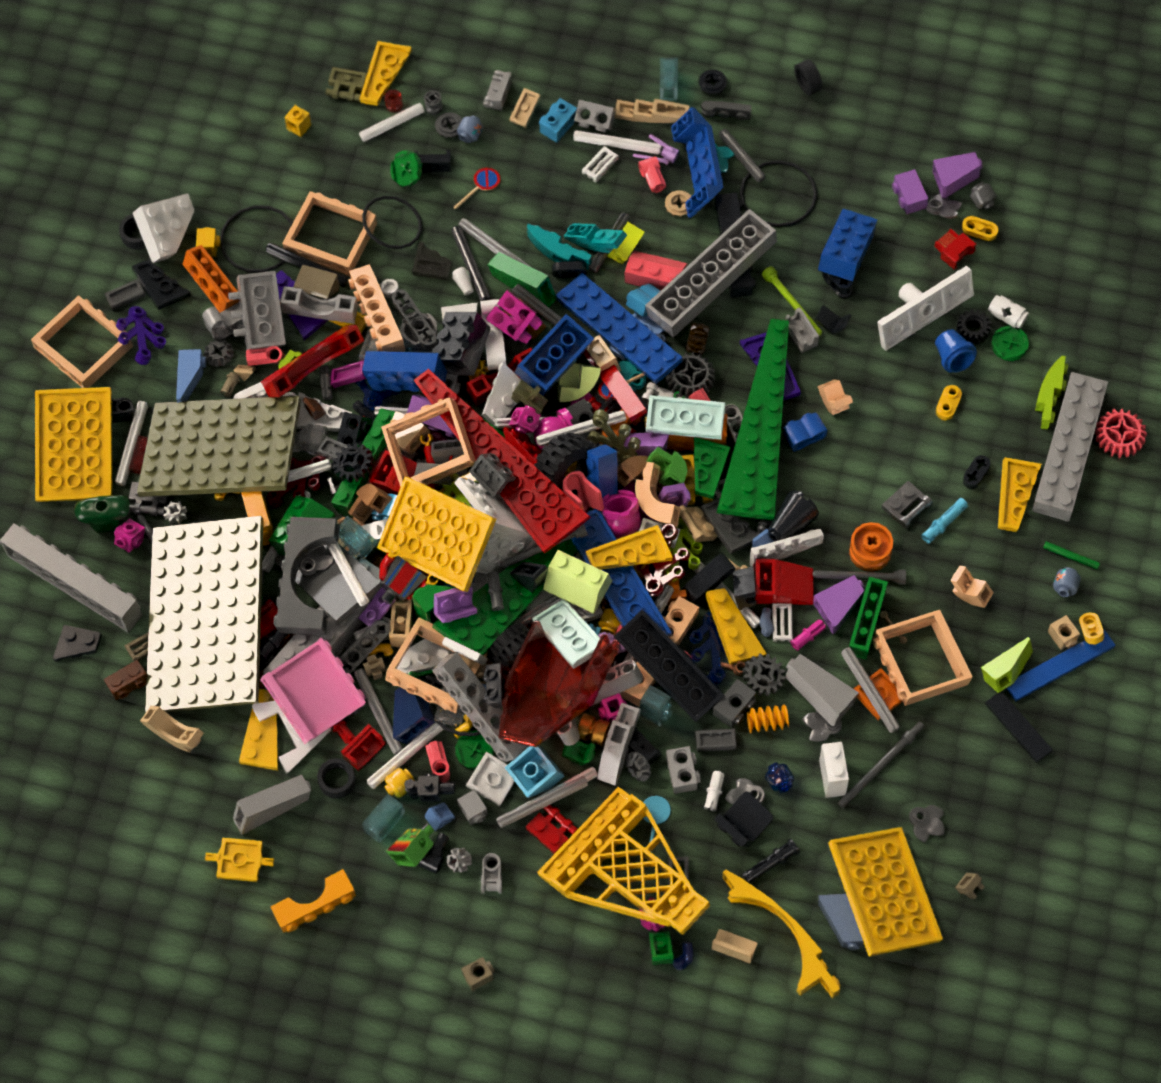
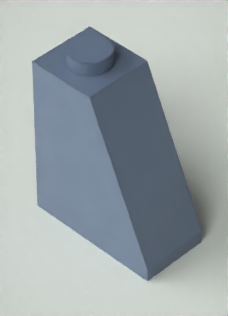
(841, 920)

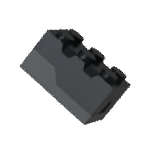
(461, 342)

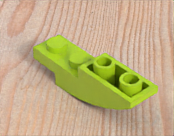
(1050, 390)

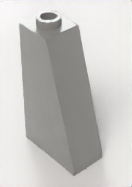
(821, 689)
(270, 803)

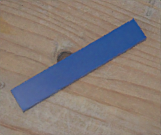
(1058, 667)

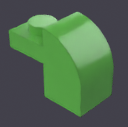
(672, 466)

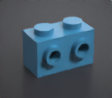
(557, 120)

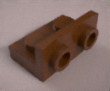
(126, 680)

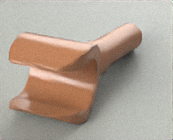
(734, 667)

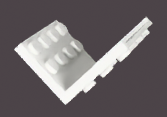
(508, 533)

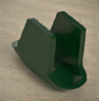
(102, 511)

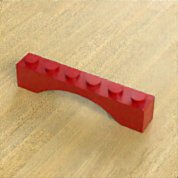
(293, 372)

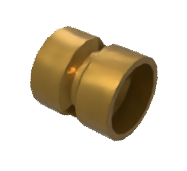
(593, 729)

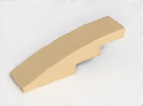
(650, 112)

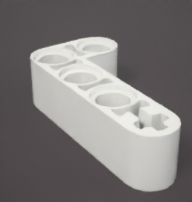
(494, 344)

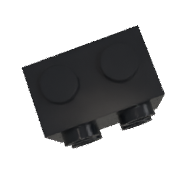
(745, 820)

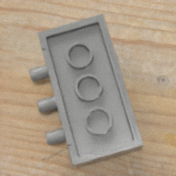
(259, 310)

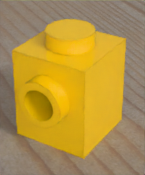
(208, 239)

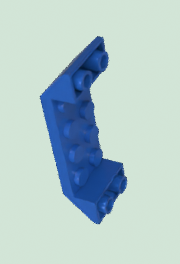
(702, 157)

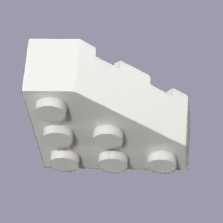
(164, 225)

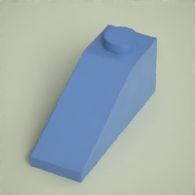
(189, 372)

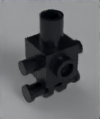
(428, 788)

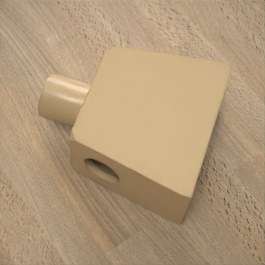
(410, 438)

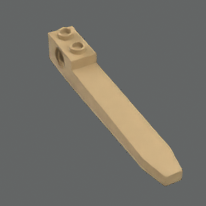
(400, 621)

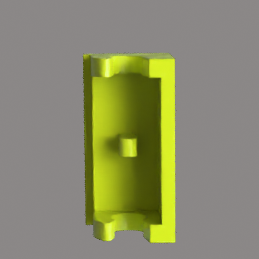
(627, 246)

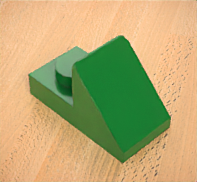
(661, 948)

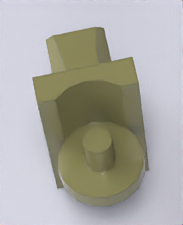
(529, 396)

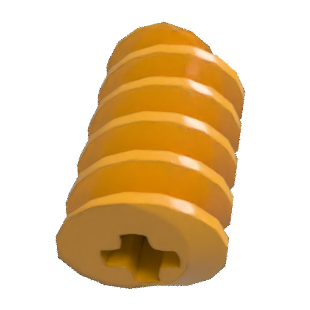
(767, 718)

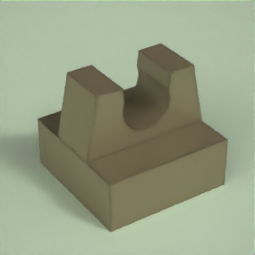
(968, 884)

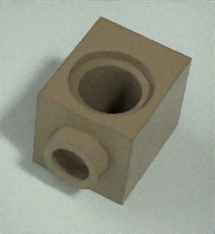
(476, 982)

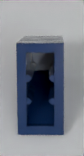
(411, 716)

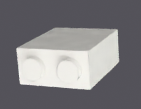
(833, 769)

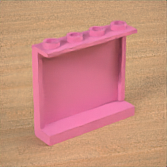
(313, 690)

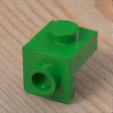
(579, 752)

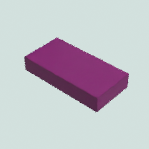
(347, 374)

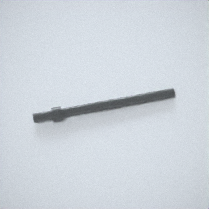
(907, 738)

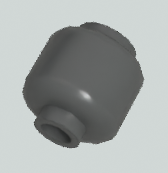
(983, 196)

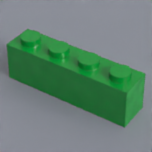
(868, 617)

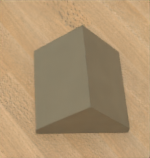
(317, 282)

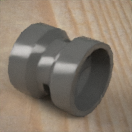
(433, 102)

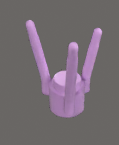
(669, 153)

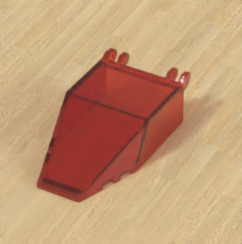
(545, 689)

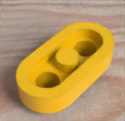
(980, 228)
(949, 401)
(1091, 628)

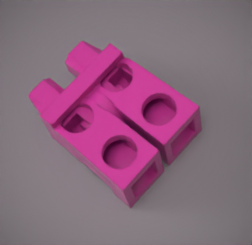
(520, 317)

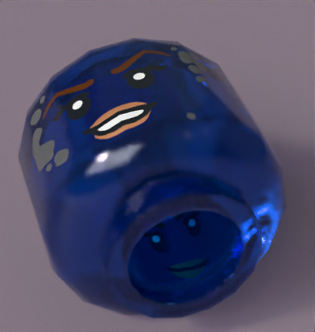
(779, 777)

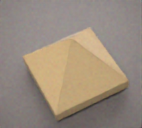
(244, 371)

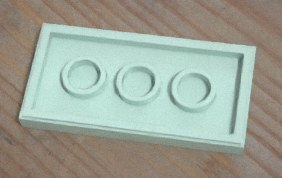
(685, 417)
(568, 633)

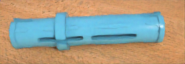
(938, 526)

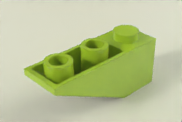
(1006, 668)

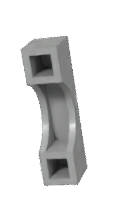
(298, 302)

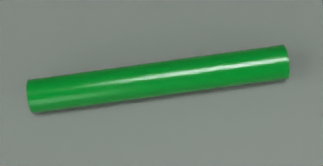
(1071, 555)

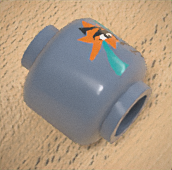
(469, 129)
(1067, 582)

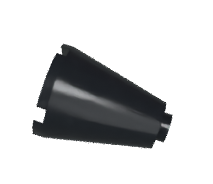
(792, 516)

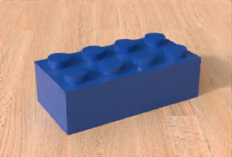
(847, 244)
(554, 355)
(399, 369)

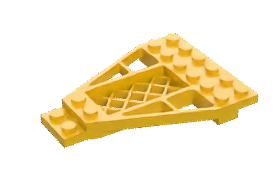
(595, 842)

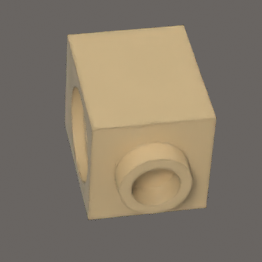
(1064, 625)

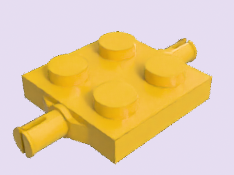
(239, 859)

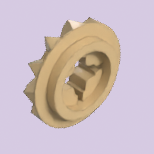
(671, 202)

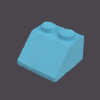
(534, 771)

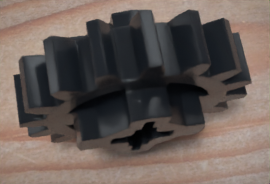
(353, 462)

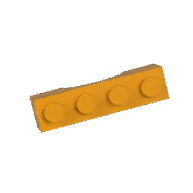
(336, 891)

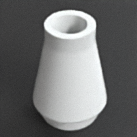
(462, 279)

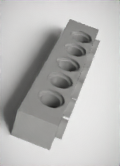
(466, 682)

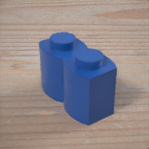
(804, 431)

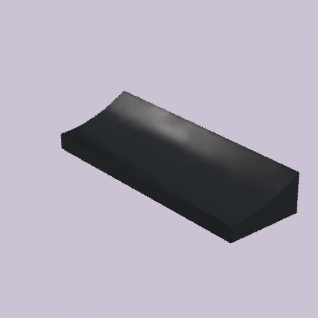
(669, 665)

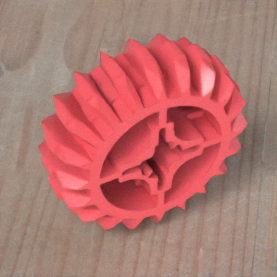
(1111, 438)

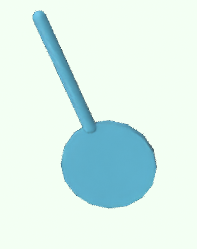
(659, 809)

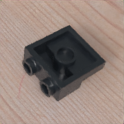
(495, 677)

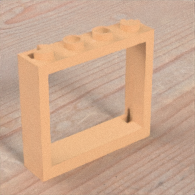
(323, 258)
(102, 365)
(412, 419)
(947, 643)
(415, 686)

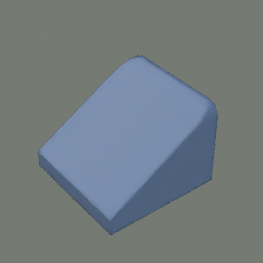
(762, 539)
(439, 816)

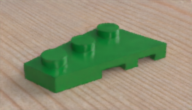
(708, 466)

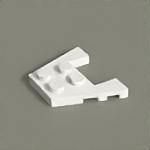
(292, 758)

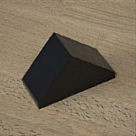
(530, 575)

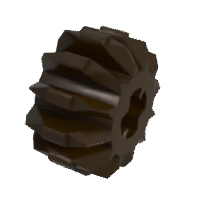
(697, 338)

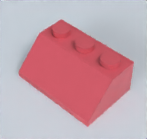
(651, 269)

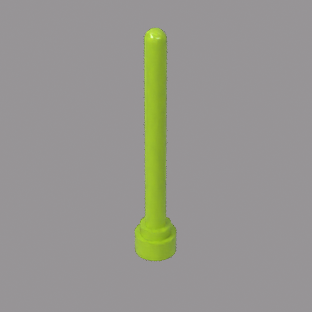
(770, 275)

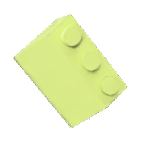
(576, 582)

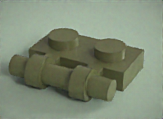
(346, 79)

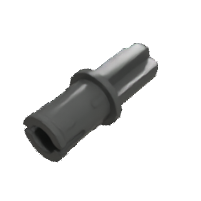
(495, 591)

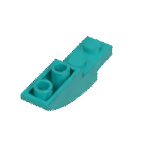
(593, 238)
(551, 246)

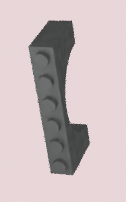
(303, 537)

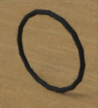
(385, 244)

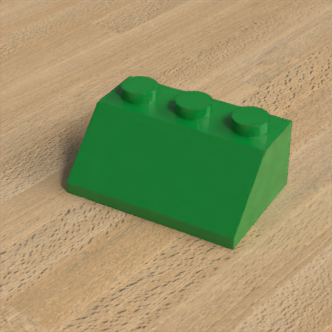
(299, 507)
(424, 601)

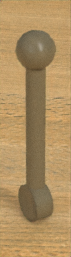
(884, 615)

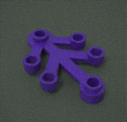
(138, 316)

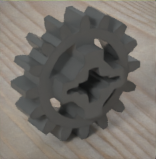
(763, 666)

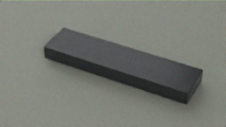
(1018, 727)

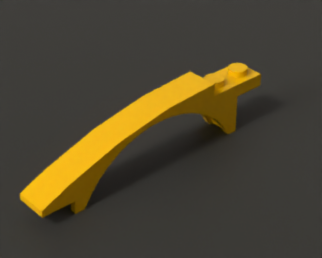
(813, 969)

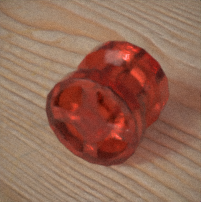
(393, 100)

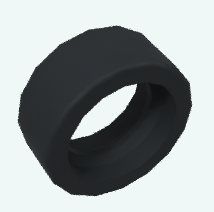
(808, 77)
(133, 243)
(332, 764)

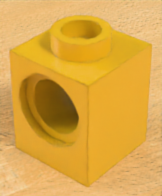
(298, 121)

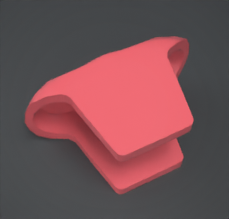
(587, 493)

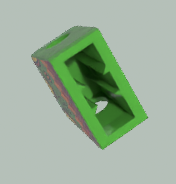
(411, 846)

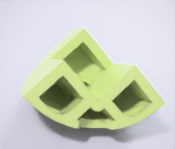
(577, 382)

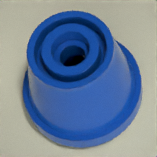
(955, 351)

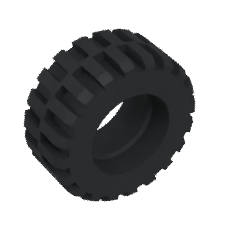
(561, 454)

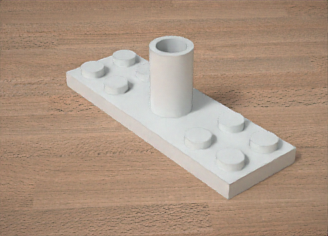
(924, 307)

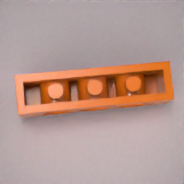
(209, 277)

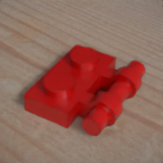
(546, 832)

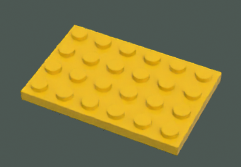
(73, 444)
(437, 533)
(885, 891)

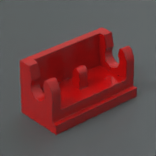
(363, 747)

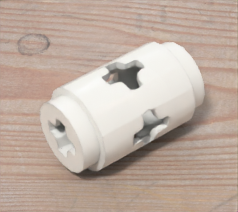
(998, 307)

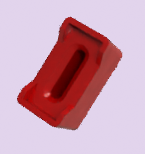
(954, 247)

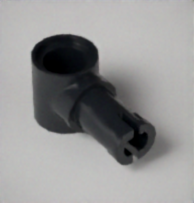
(433, 859)

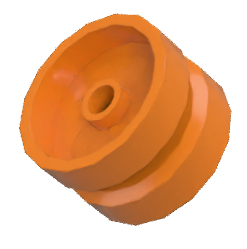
(871, 546)

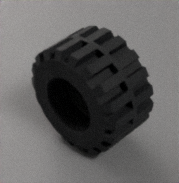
(508, 644)

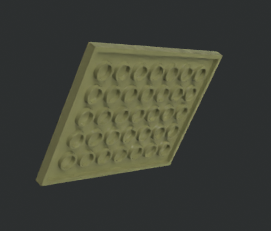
(219, 446)

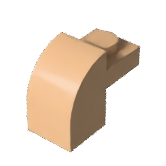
(834, 397)
(969, 589)

